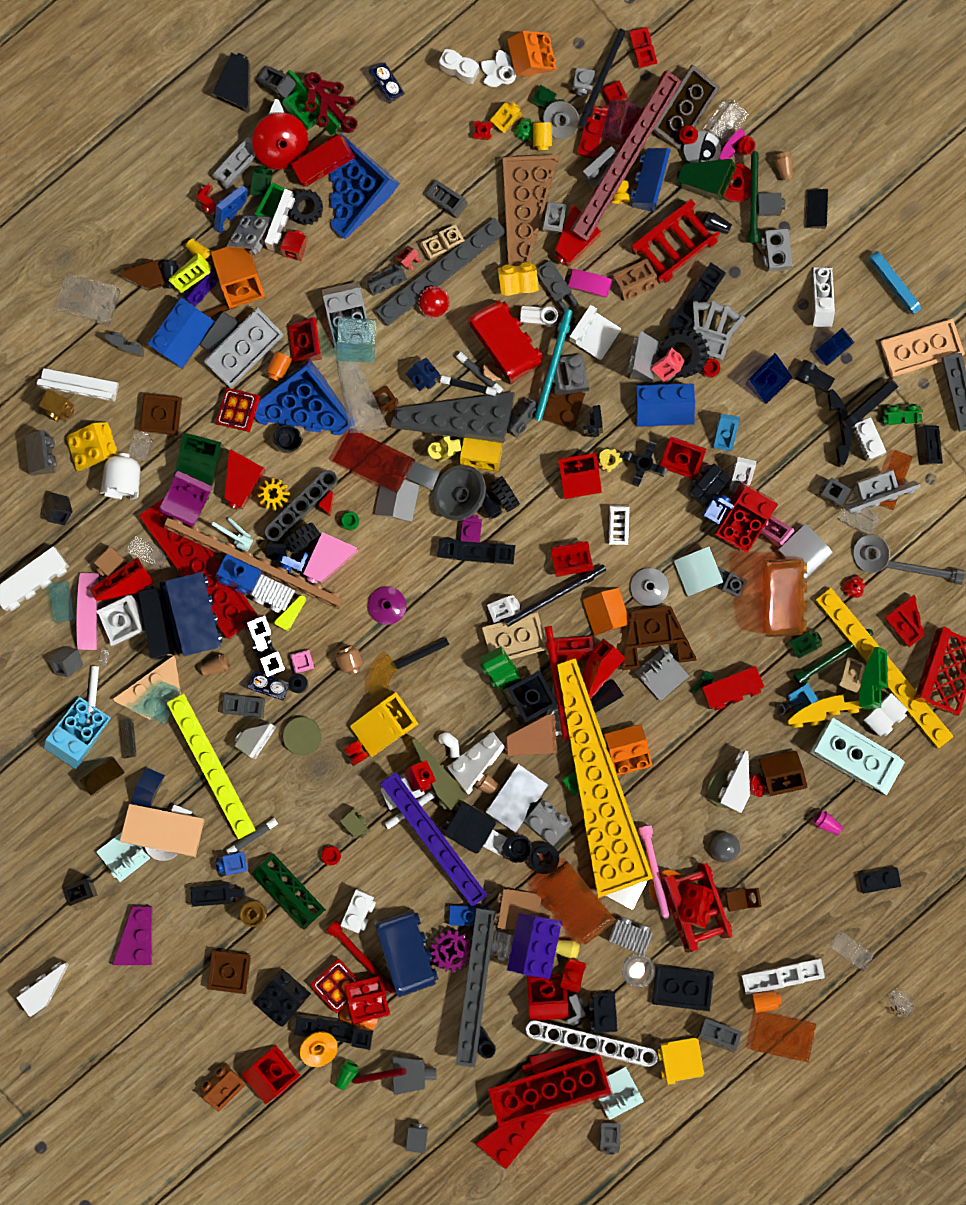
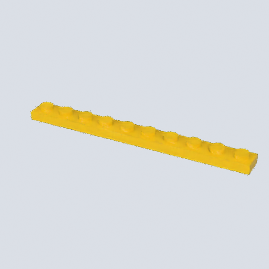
(897, 682)

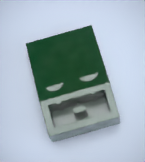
(199, 458)

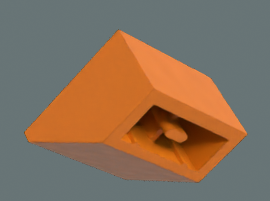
(531, 53)
(628, 749)

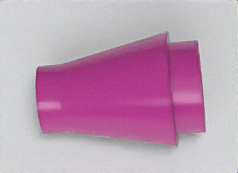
(826, 822)

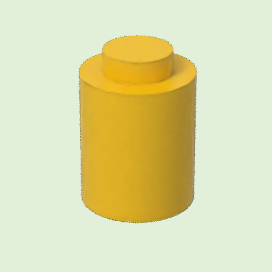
(542, 136)

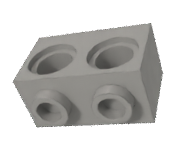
(782, 250)

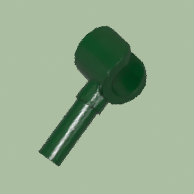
(707, 677)

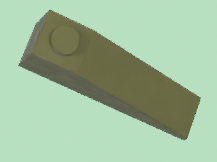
(445, 786)

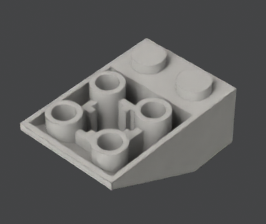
(343, 302)
(643, 356)

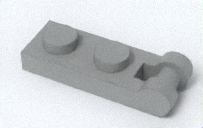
(236, 163)

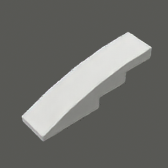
(783, 976)

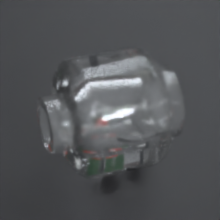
(900, 1002)

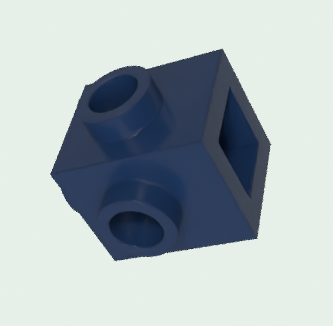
(423, 374)

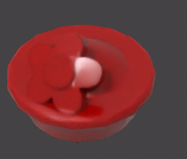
(757, 785)

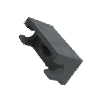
(719, 1035)

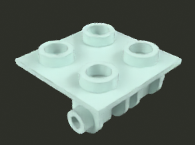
(122, 857)
(624, 1094)

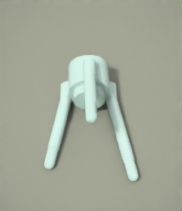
(242, 542)

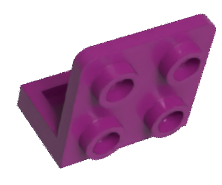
(185, 498)

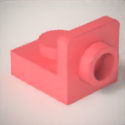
(668, 365)

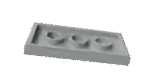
(244, 347)

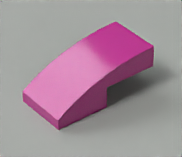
(728, 151)
(590, 283)

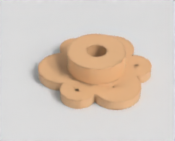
(492, 372)

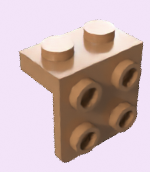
(512, 904)

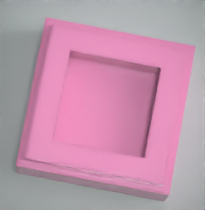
(302, 661)

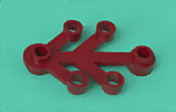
(328, 100)

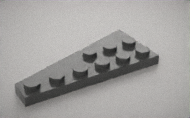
(470, 418)

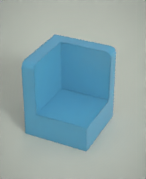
(804, 693)

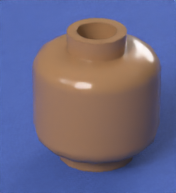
(348, 659)

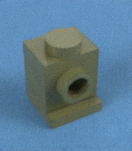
(355, 824)

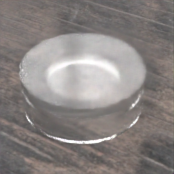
(104, 656)

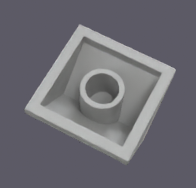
(398, 505)

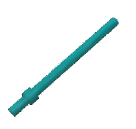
(563, 330)

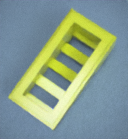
(199, 265)
(288, 617)

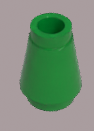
(346, 1073)

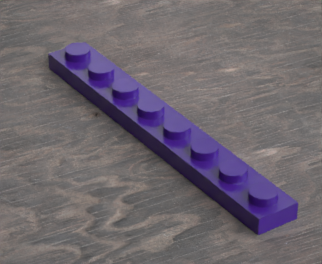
(433, 839)

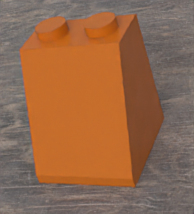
(237, 275)

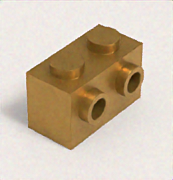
(56, 406)

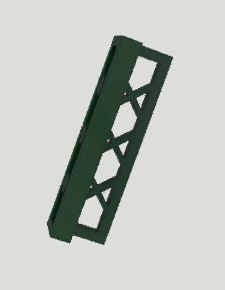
(285, 894)

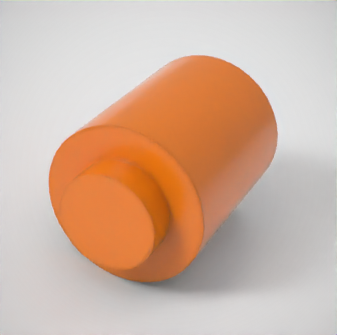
(278, 366)
(766, 1001)

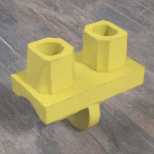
(443, 449)

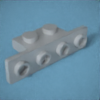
(878, 489)

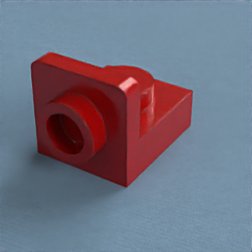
(573, 975)

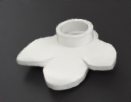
(496, 70)

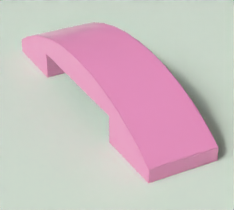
(87, 612)

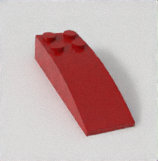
(550, 1091)

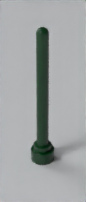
(753, 235)
(803, 676)

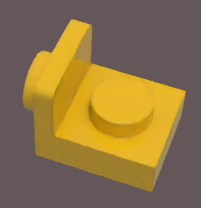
(506, 116)

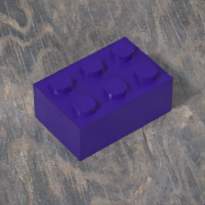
(534, 945)

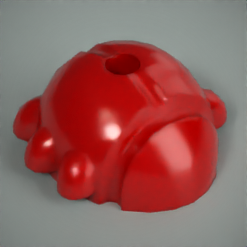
(850, 590)

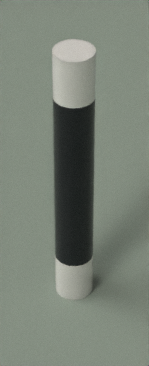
(468, 385)

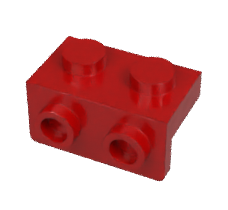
(571, 558)
(696, 905)

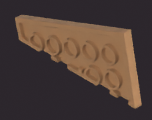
(526, 193)

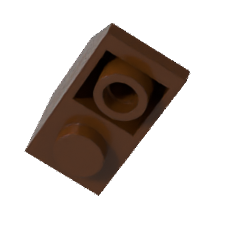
(146, 276)

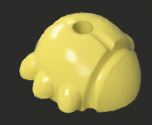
(605, 457)

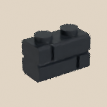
(710, 484)

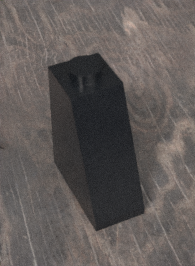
(234, 83)

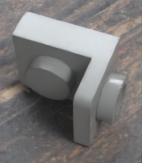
(583, 81)

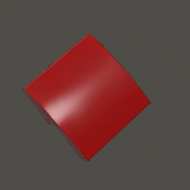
(366, 1000)

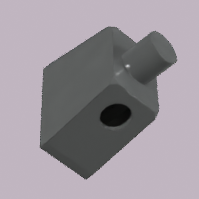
(415, 1074)

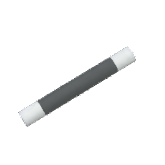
(476, 370)
(252, 836)

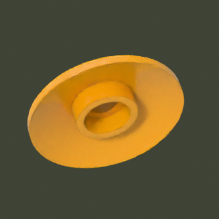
(323, 1053)

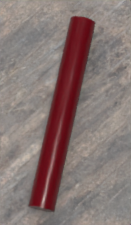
(379, 1075)

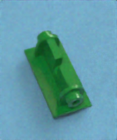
(894, 414)

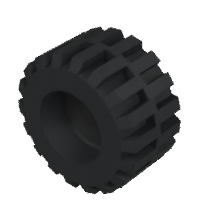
(697, 346)

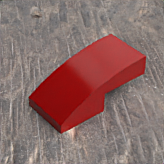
(643, 47)

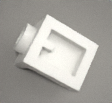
(504, 608)

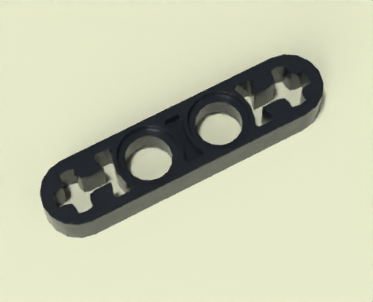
(870, 403)

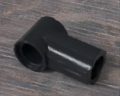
(810, 374)

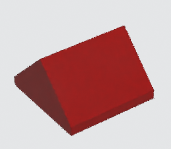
(304, 341)
(683, 457)

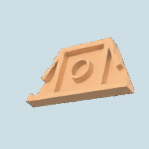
(165, 673)

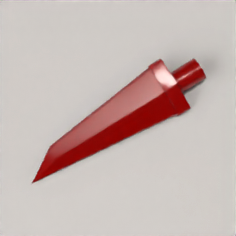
(546, 1061)

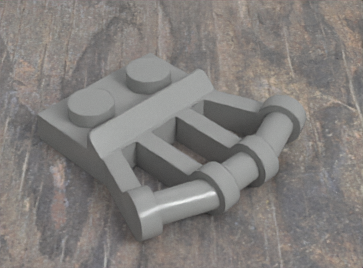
(716, 340)

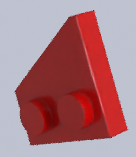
(906, 622)

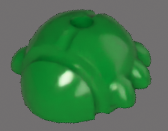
(524, 133)

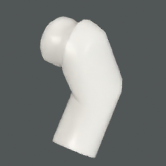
(451, 742)

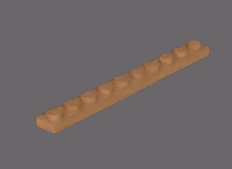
(278, 574)

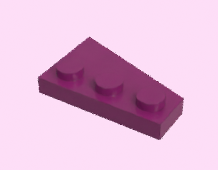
(137, 938)

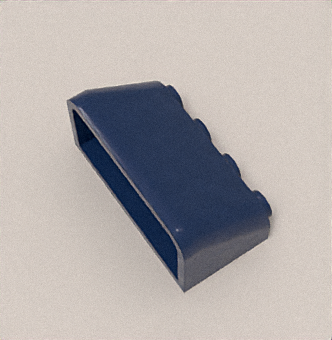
(190, 614)
(406, 953)

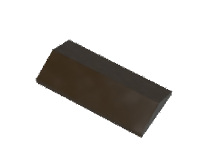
(686, 106)

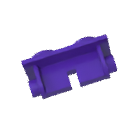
(196, 293)

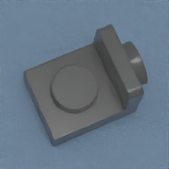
(610, 1138)

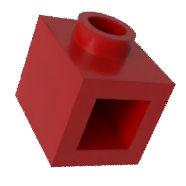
(419, 776)

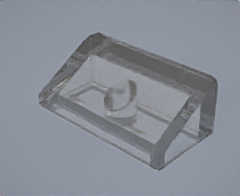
(147, 552)

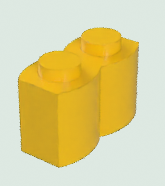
(518, 279)

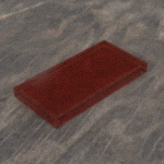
(374, 460)

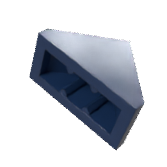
(147, 788)

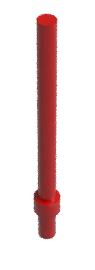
(551, 646)

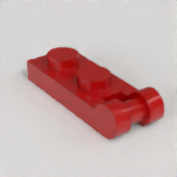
(592, 134)

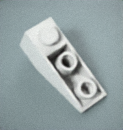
(823, 297)
(738, 787)
(40, 994)

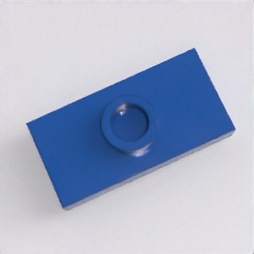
(463, 915)

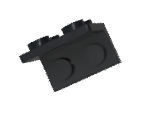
(604, 1013)

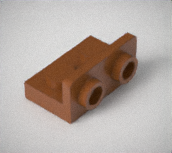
(221, 1087)

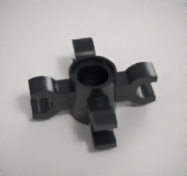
(657, 469)

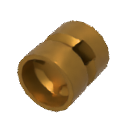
(253, 913)

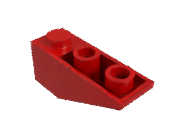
(600, 666)

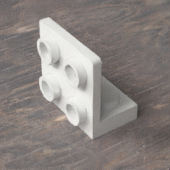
(594, 333)

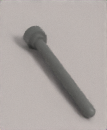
(956, 576)

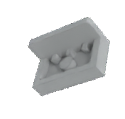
(548, 822)

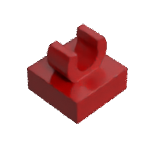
(407, 256)

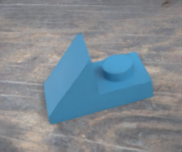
(726, 432)

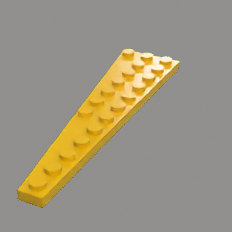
(610, 831)

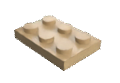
(518, 639)

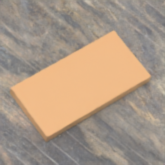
(921, 347)
(162, 830)

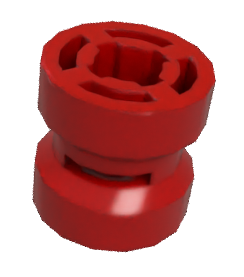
(355, 748)

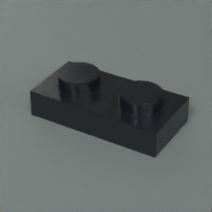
(880, 880)

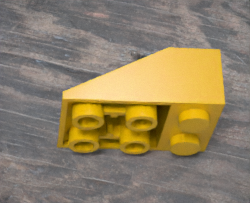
(384, 724)

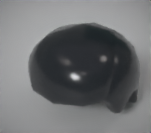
(287, 439)
(517, 848)

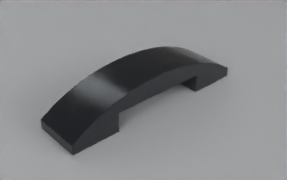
(701, 292)
(836, 403)
(476, 552)
(341, 1030)

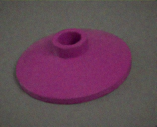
(392, 614)

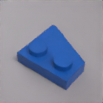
(229, 207)

